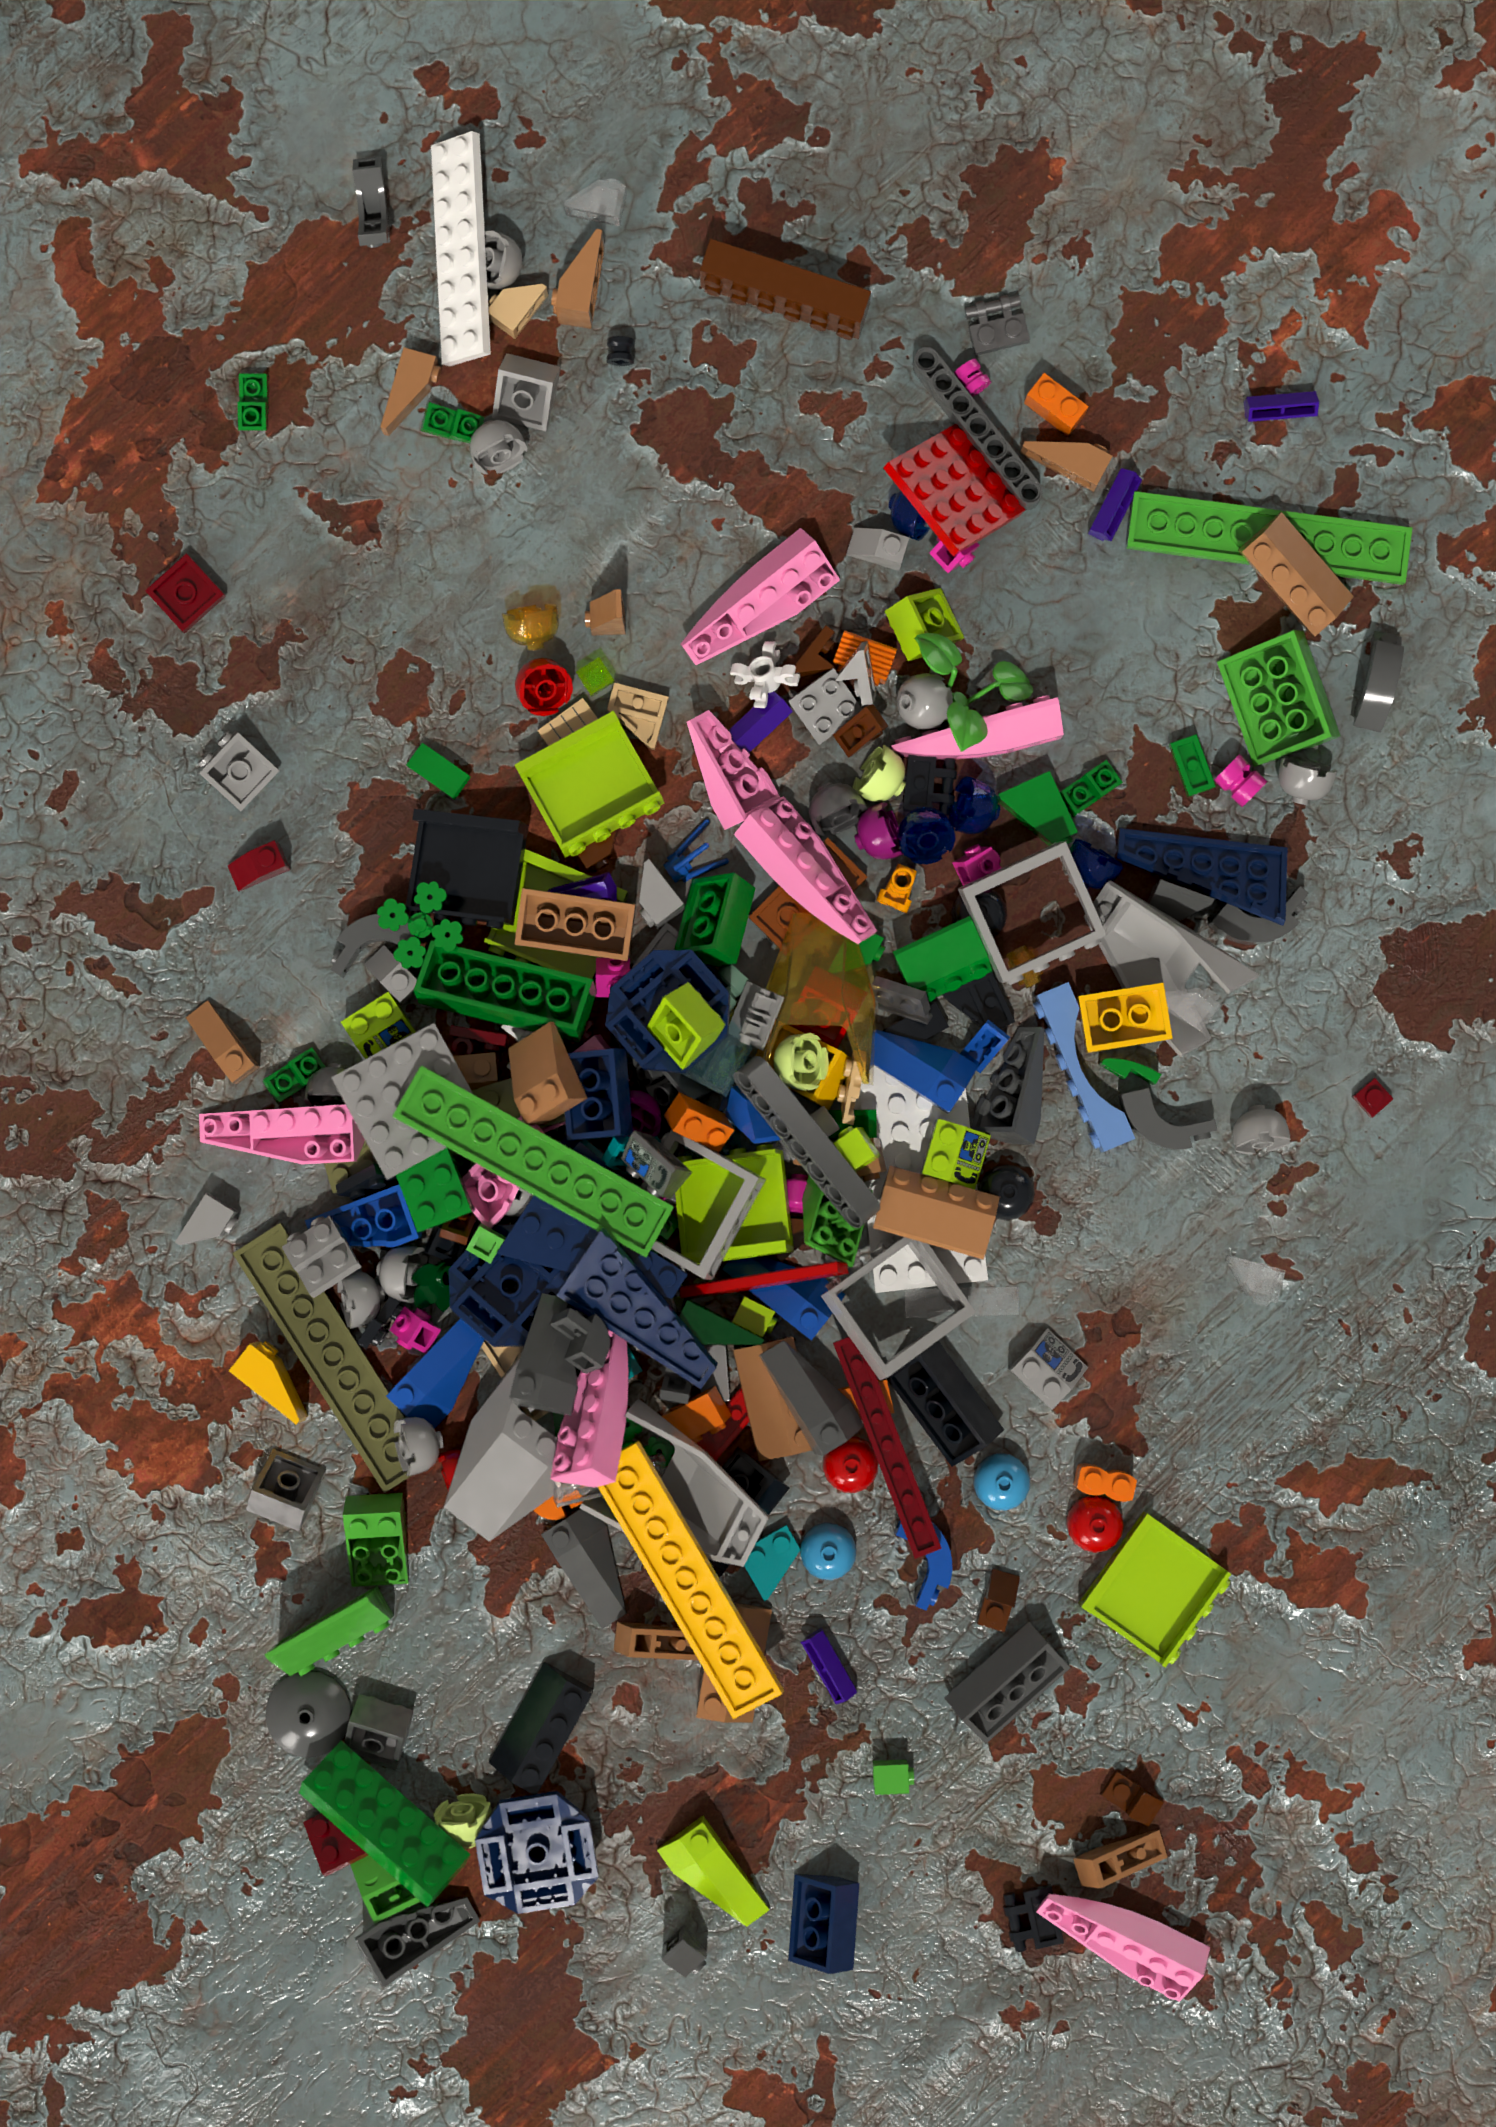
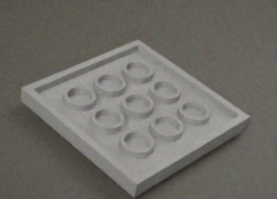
(376, 1088)

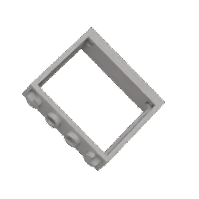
(1011, 871)
(732, 1220)
(940, 1276)

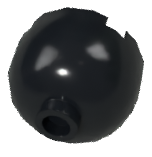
(991, 906)
(1012, 1187)

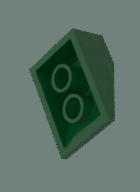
(715, 1329)

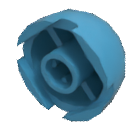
(1001, 1481)
(828, 1551)

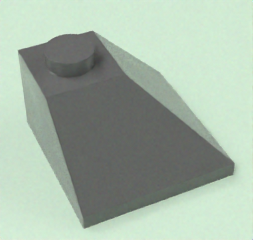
(1177, 901)

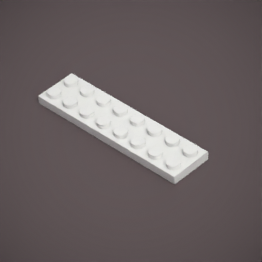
(460, 249)

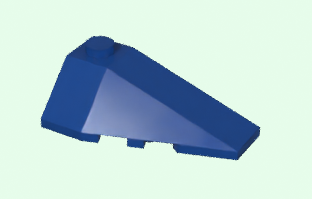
(924, 1068)
(375, 1220)
(795, 1302)
(437, 1379)

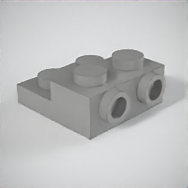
(236, 769)
(321, 1255)

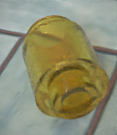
(1020, 956)

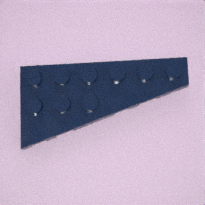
(1230, 871)
(559, 1241)
(630, 1306)

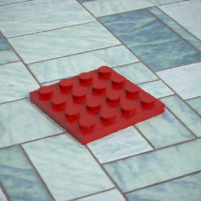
(954, 489)

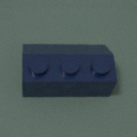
(608, 1096)
(824, 1922)

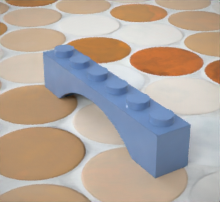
(1106, 1122)

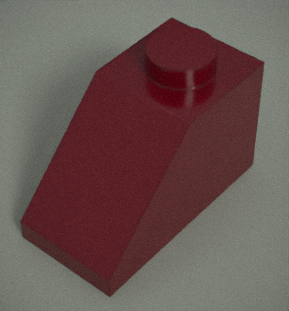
(258, 865)

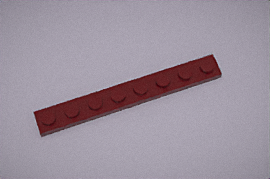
(888, 1449)

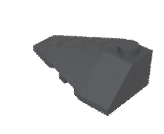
(586, 1557)

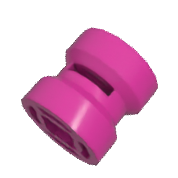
(972, 377)

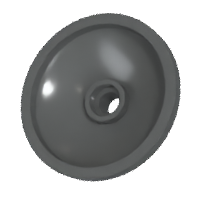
(320, 1698)

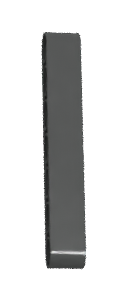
(976, 415)
(806, 1141)

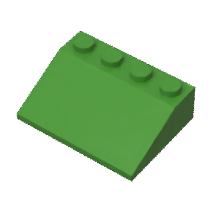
(1278, 698)
(331, 1632)

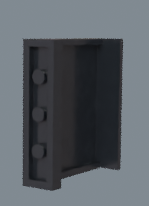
(473, 861)

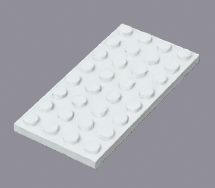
(904, 1133)

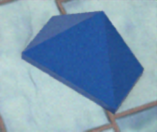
(985, 1045)

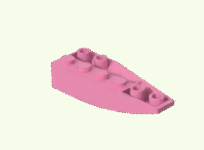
(763, 597)
(1007, 732)
(804, 867)
(287, 1134)
(594, 1433)
(1131, 1943)

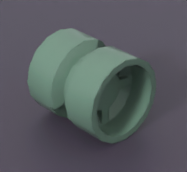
(733, 981)

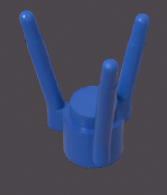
(679, 866)

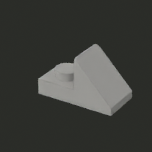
(860, 668)

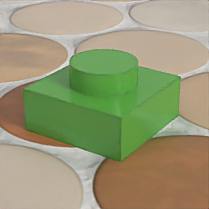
(485, 1243)

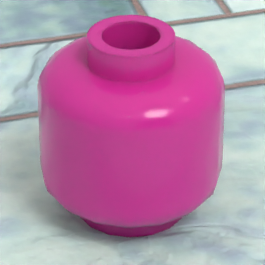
(795, 1188)

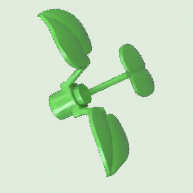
(968, 725)

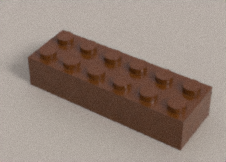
(784, 290)

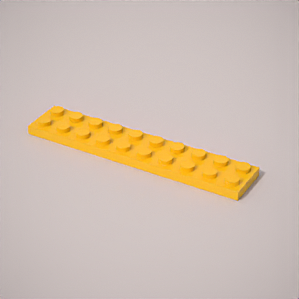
(689, 1584)

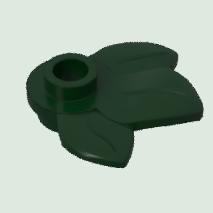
(432, 1286)

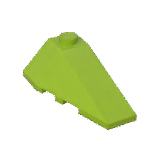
(709, 1868)

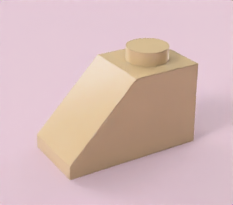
(515, 307)

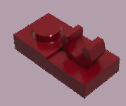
(490, 1040)

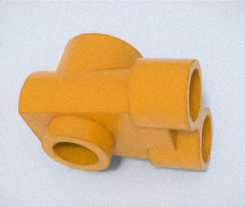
(895, 895)

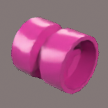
(1240, 780)

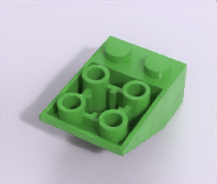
(826, 1227)
(376, 1539)
(380, 1890)

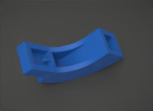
(938, 1570)

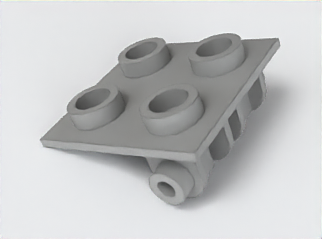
(825, 706)
(755, 1015)

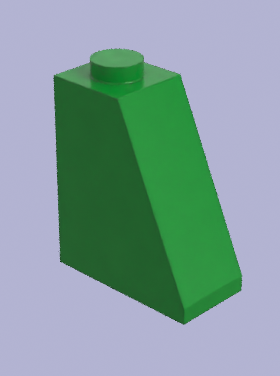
(1040, 809)

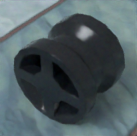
(620, 350)

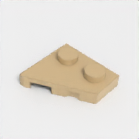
(639, 712)
(850, 1091)

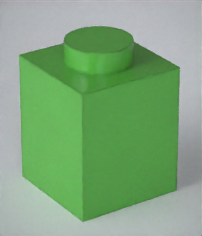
(892, 1777)

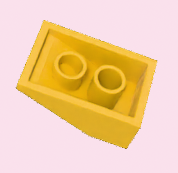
(1124, 1017)
(828, 1087)
(269, 1378)

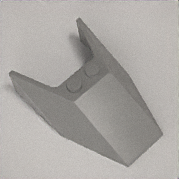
(1155, 948)
(501, 1465)
(711, 1502)

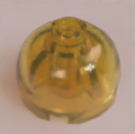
(531, 625)

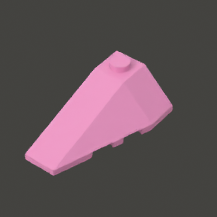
(729, 775)
(490, 1193)

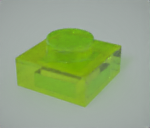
(595, 676)

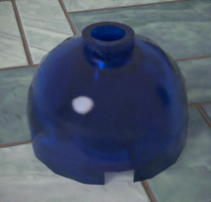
(906, 517)
(975, 806)
(926, 835)
(1094, 865)

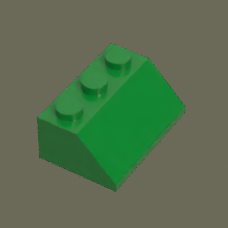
(716, 918)
(944, 959)

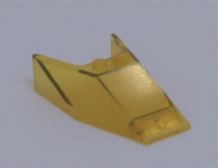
(824, 986)

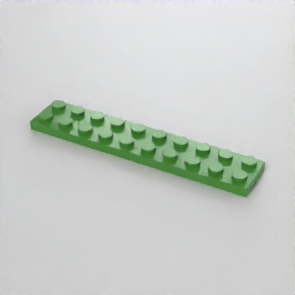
(1219, 529)
(532, 1161)

